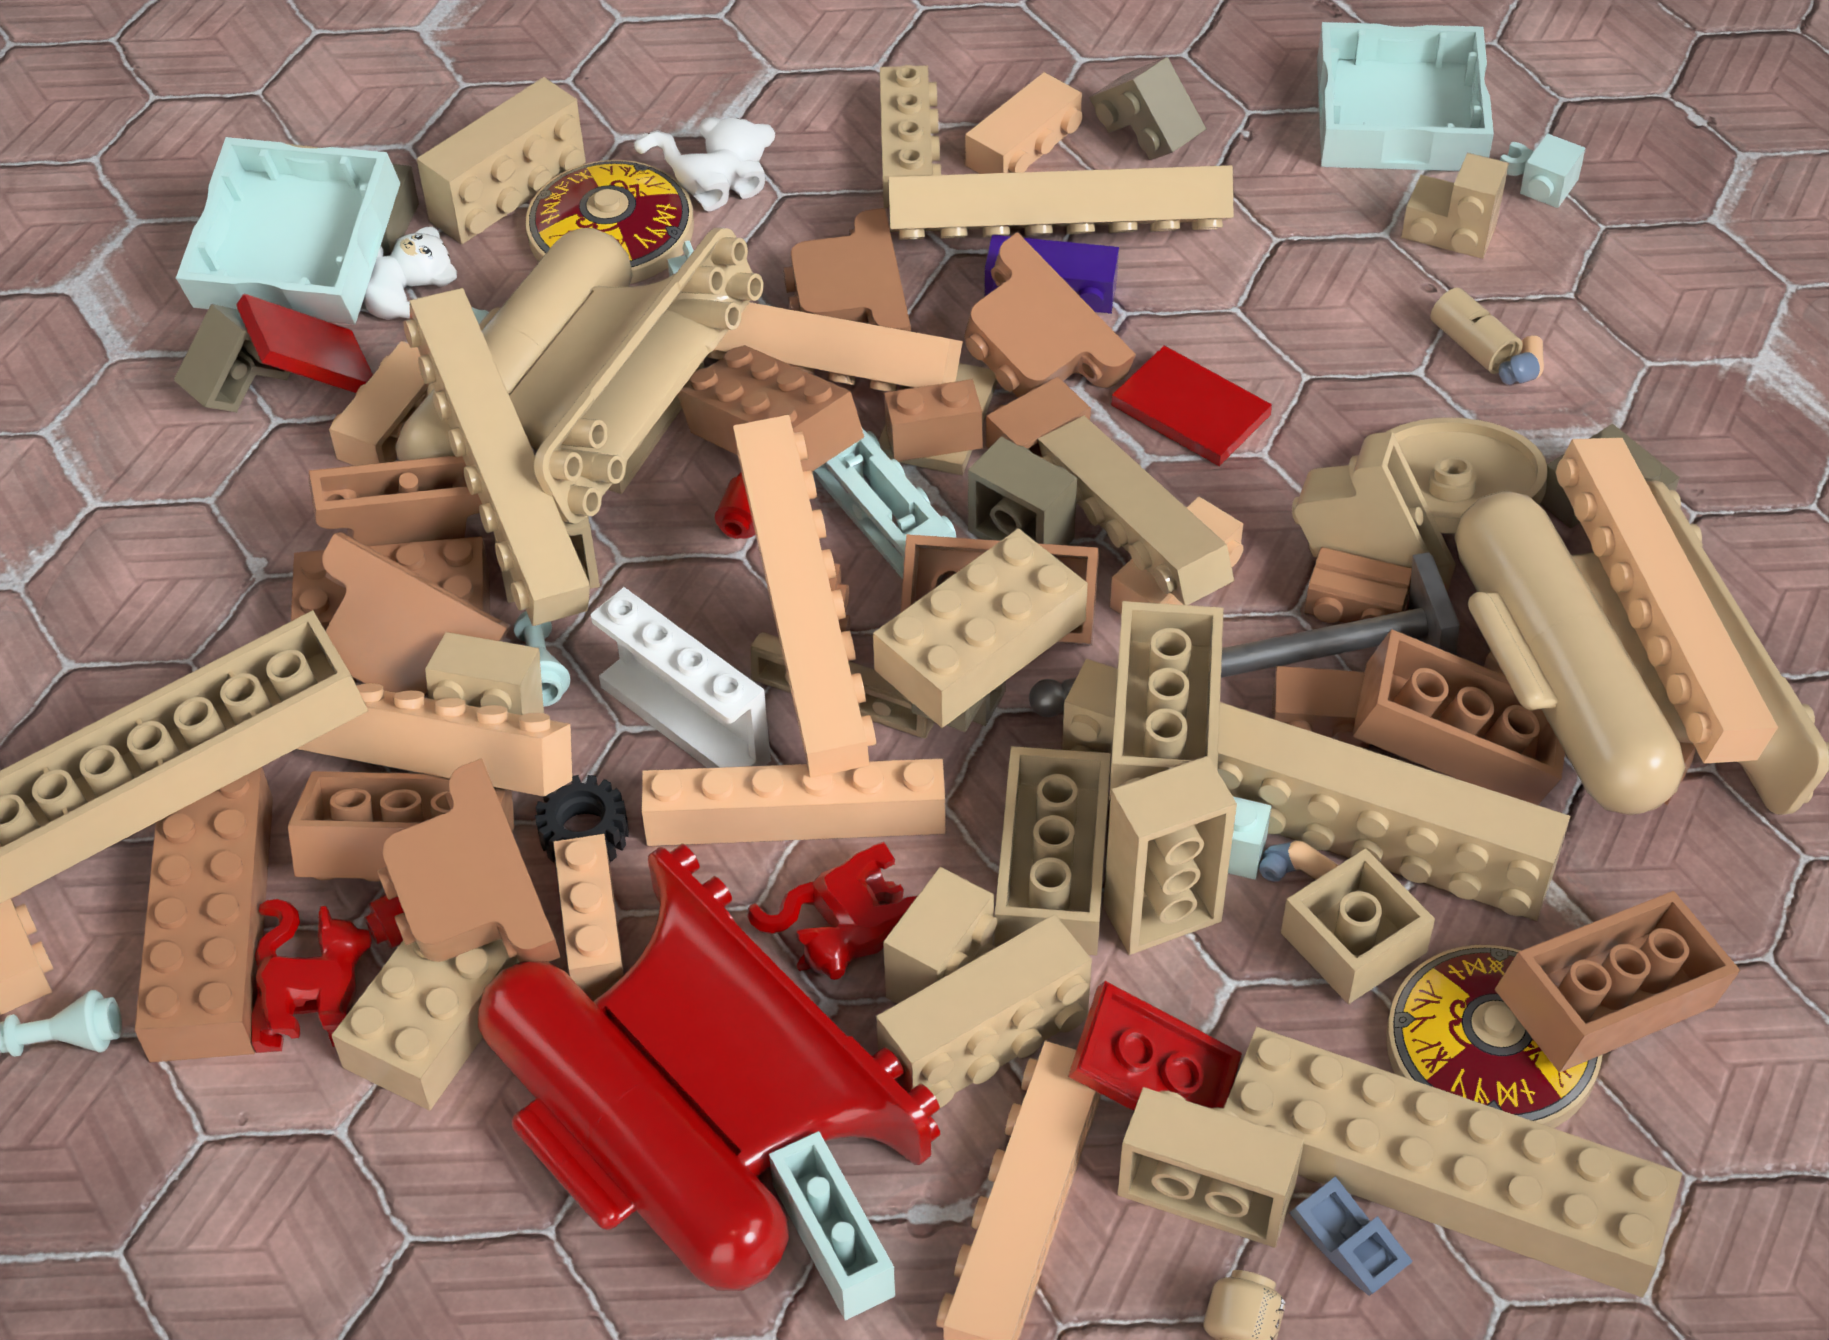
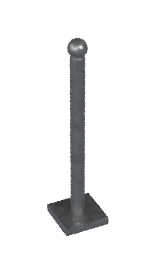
(1427, 619)

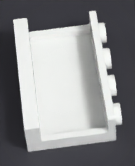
(682, 686)

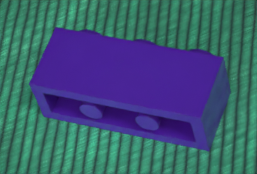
(1085, 267)

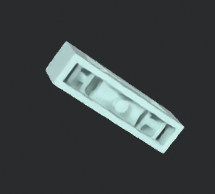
(888, 494)

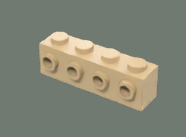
(908, 124)

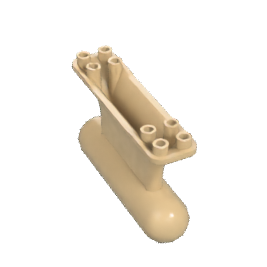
(598, 358)
(1583, 664)

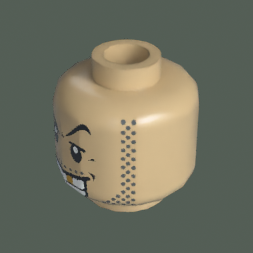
(1244, 1308)

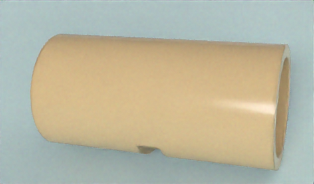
(1475, 329)

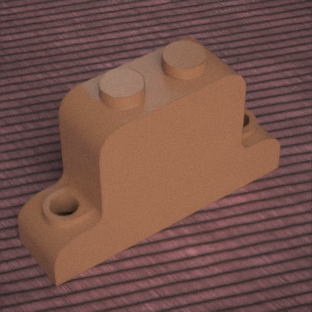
(850, 275)
(1041, 327)
(395, 500)
(394, 617)
(465, 878)

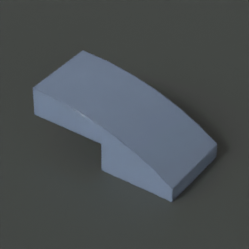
(1347, 1237)

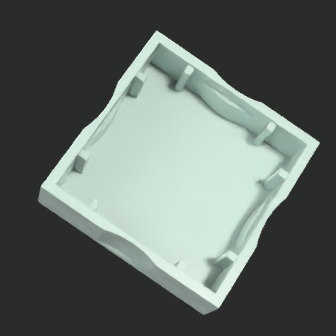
(1402, 96)
(290, 228)

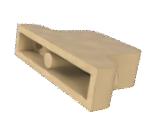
(1371, 509)

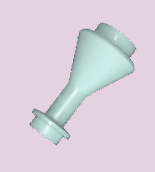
(553, 674)
(84, 1023)

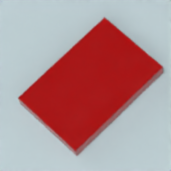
(304, 344)
(1191, 405)
(1140, 1046)

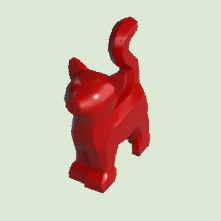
(850, 904)
(304, 984)

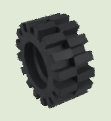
(583, 799)

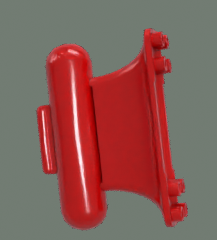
(690, 1081)

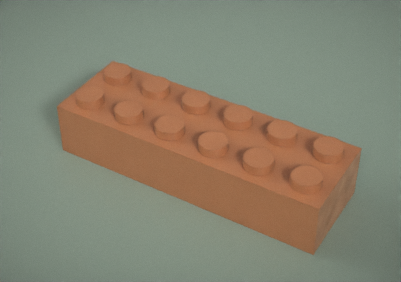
(205, 924)

